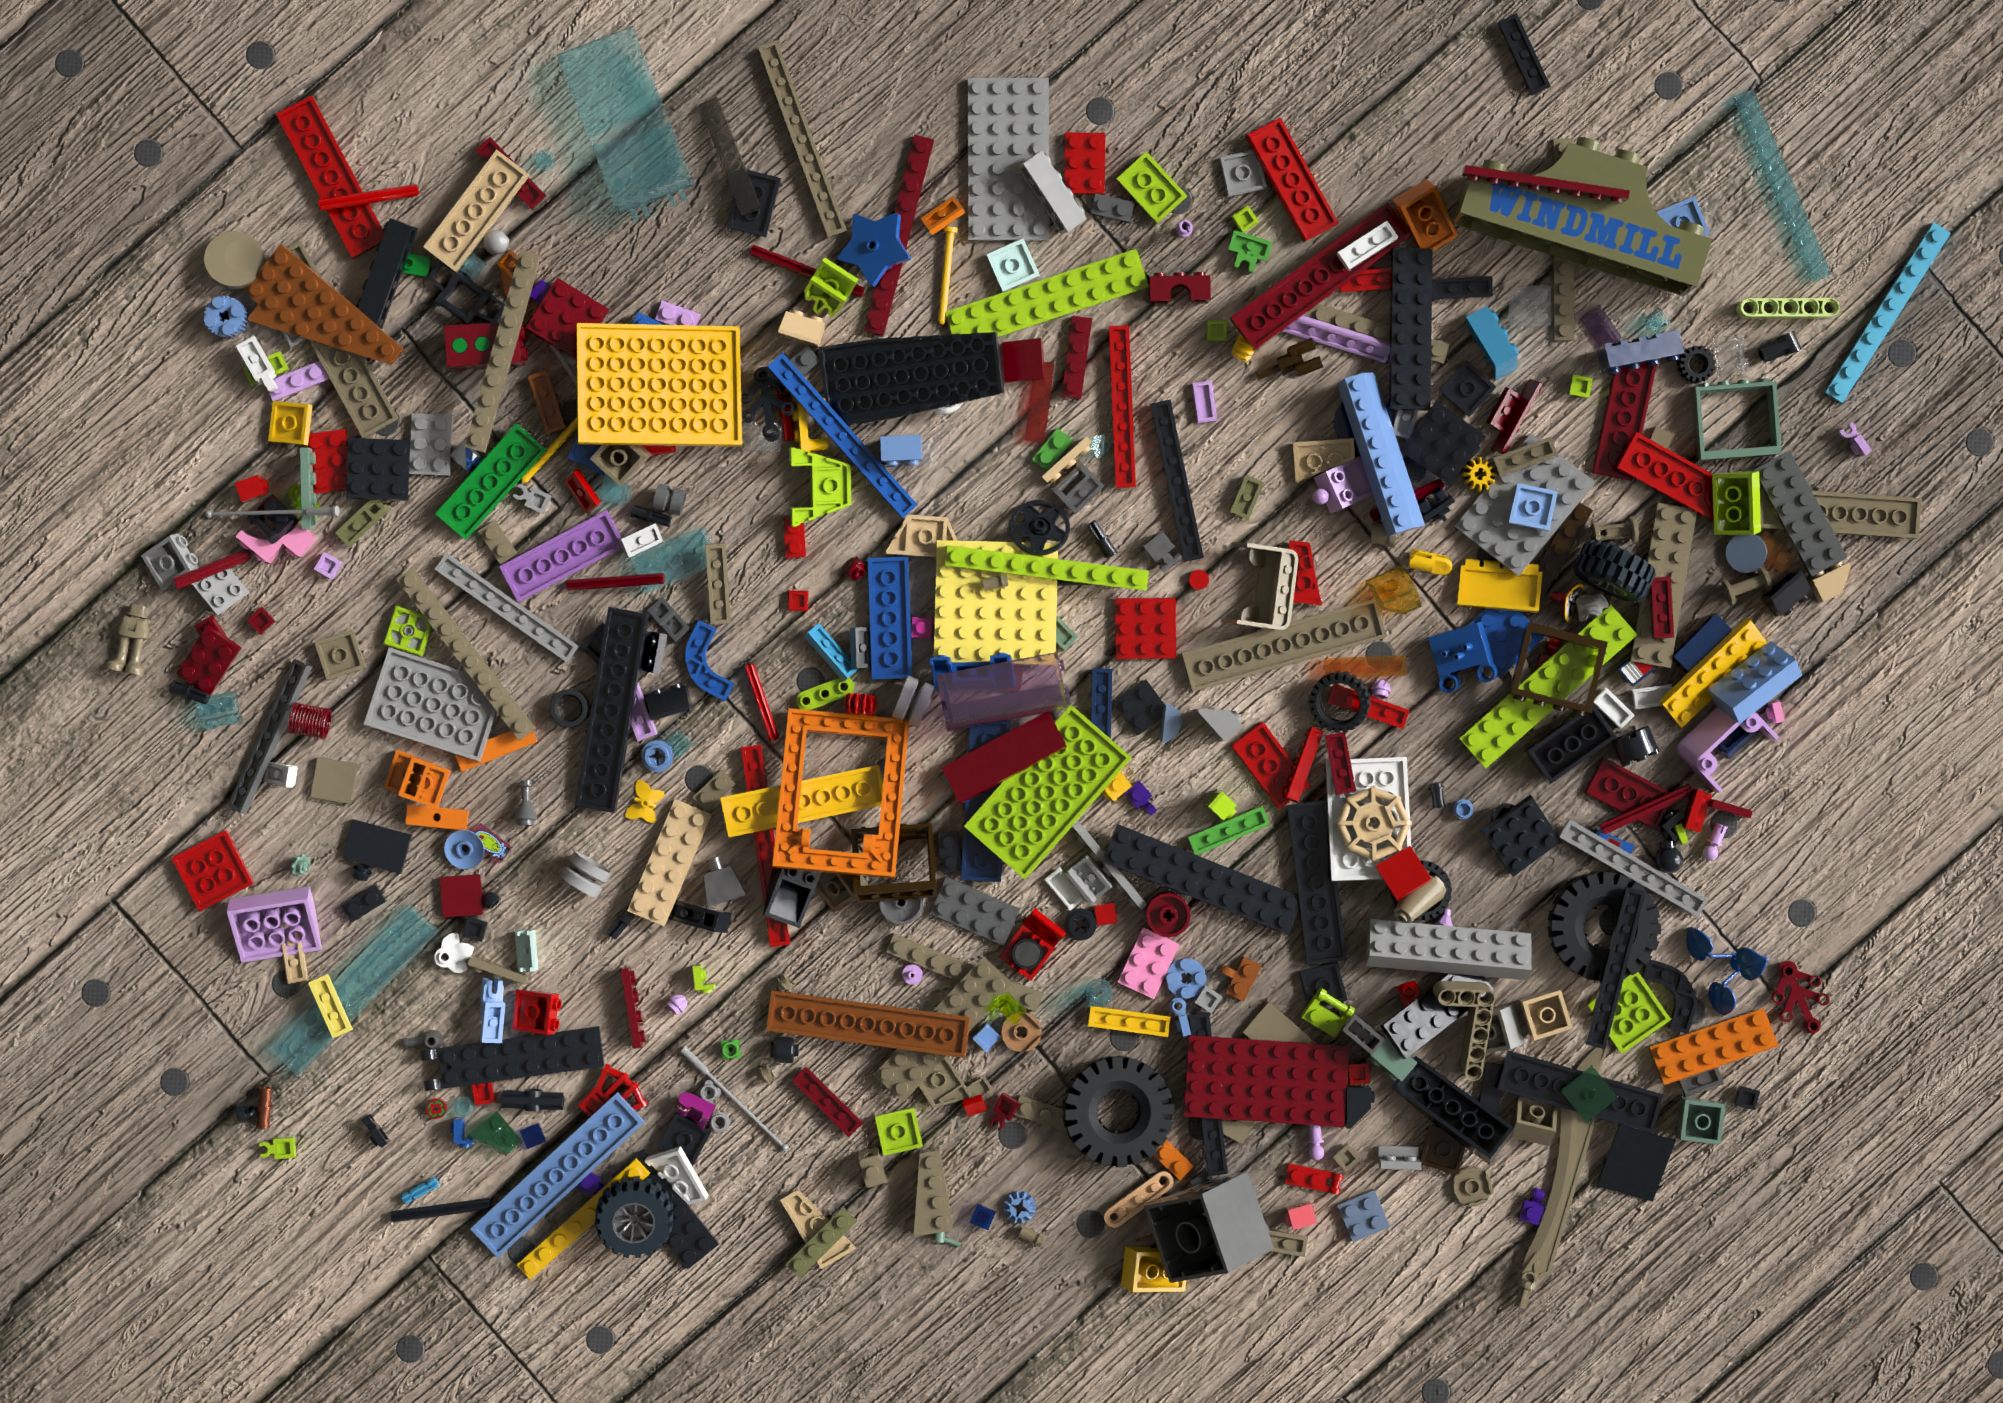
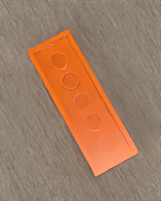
(1713, 1046)

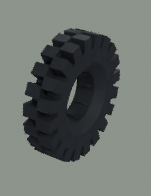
(1569, 915)
(1151, 1122)

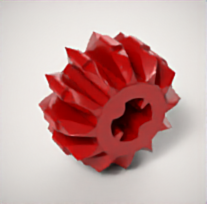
(860, 704)

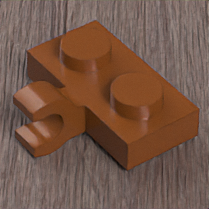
(1241, 977)

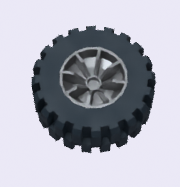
(1614, 571)
(634, 1217)

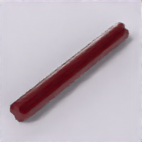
(616, 581)
(1646, 809)

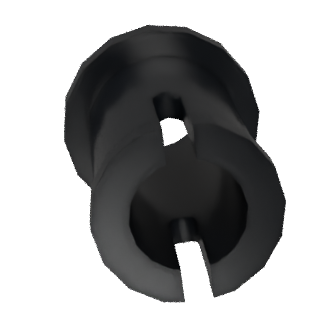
(1437, 794)

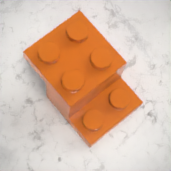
(417, 779)

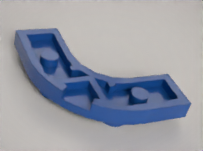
(697, 662)

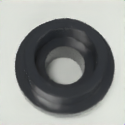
(361, 872)

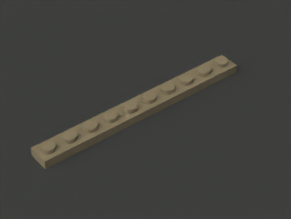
(802, 139)
(1562, 280)
(1360, 325)
(502, 351)
(466, 653)

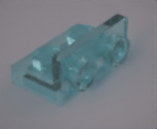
(219, 711)

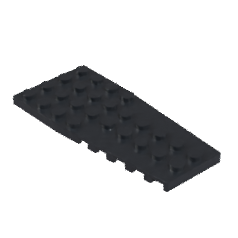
(909, 374)

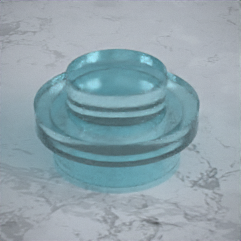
(545, 160)
(464, 1106)

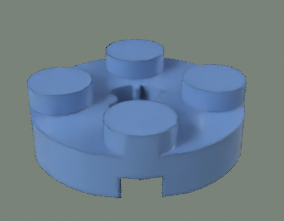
(1174, 977)

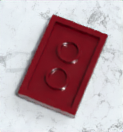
(208, 660)

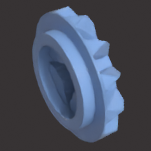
(651, 762)
(1014, 1199)

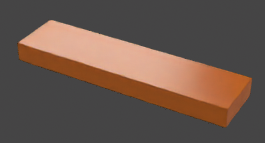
(496, 748)

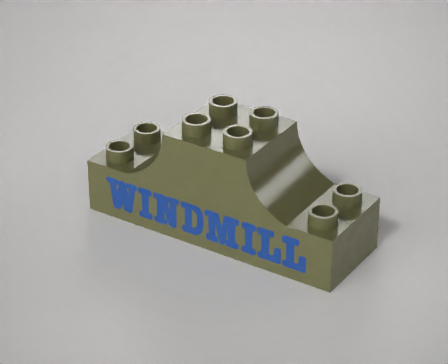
(1602, 235)

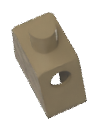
(872, 1167)

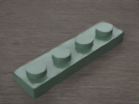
(308, 479)

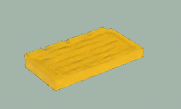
(1499, 588)

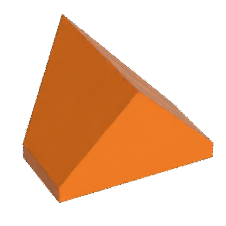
(507, 266)

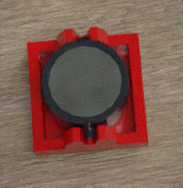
(1026, 952)

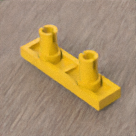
(801, 433)

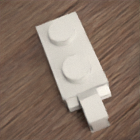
(257, 362)

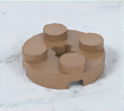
(1022, 1043)

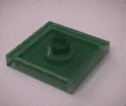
(1588, 1093)

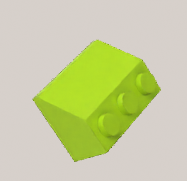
(1736, 503)

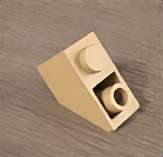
(1830, 583)

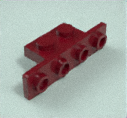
(1510, 412)

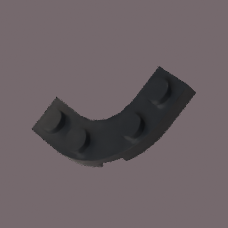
(1681, 989)

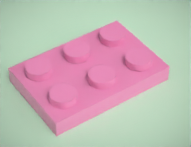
(1148, 963)

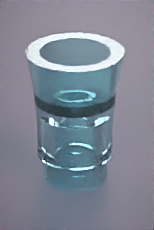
(1096, 985)

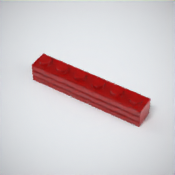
(1303, 764)

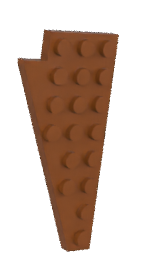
(305, 305)

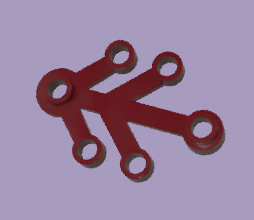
(1797, 994)

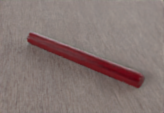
(792, 265)

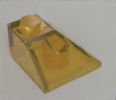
(1395, 591)

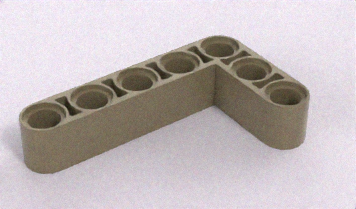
(1474, 1022)

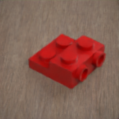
(536, 1011)

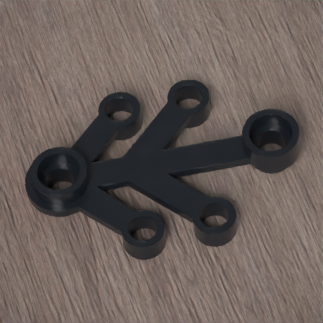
(766, 400)

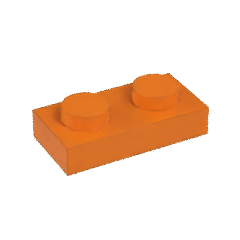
(942, 215)
(1173, 1160)

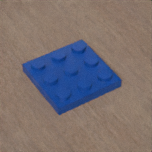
(1504, 635)

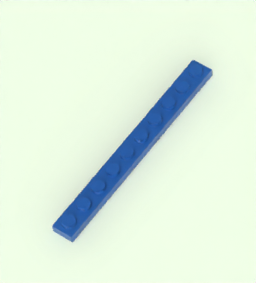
(842, 435)

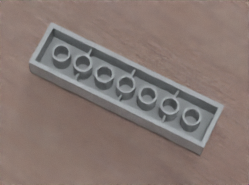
(1448, 949)

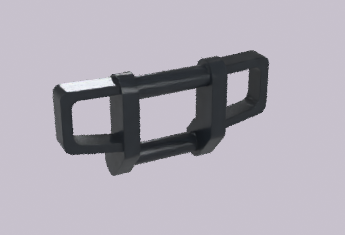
(485, 295)

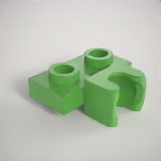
(1249, 249)

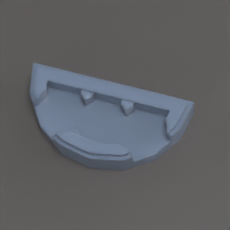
(1170, 723)

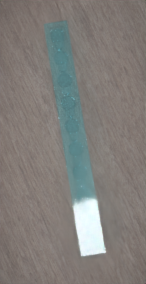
(1782, 186)

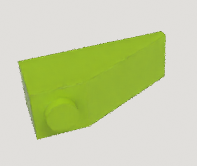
(1221, 805)

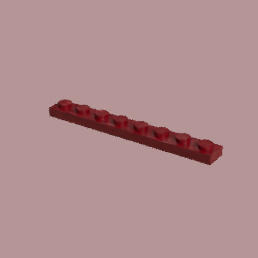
(1554, 186)

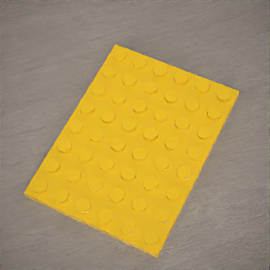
(658, 385)

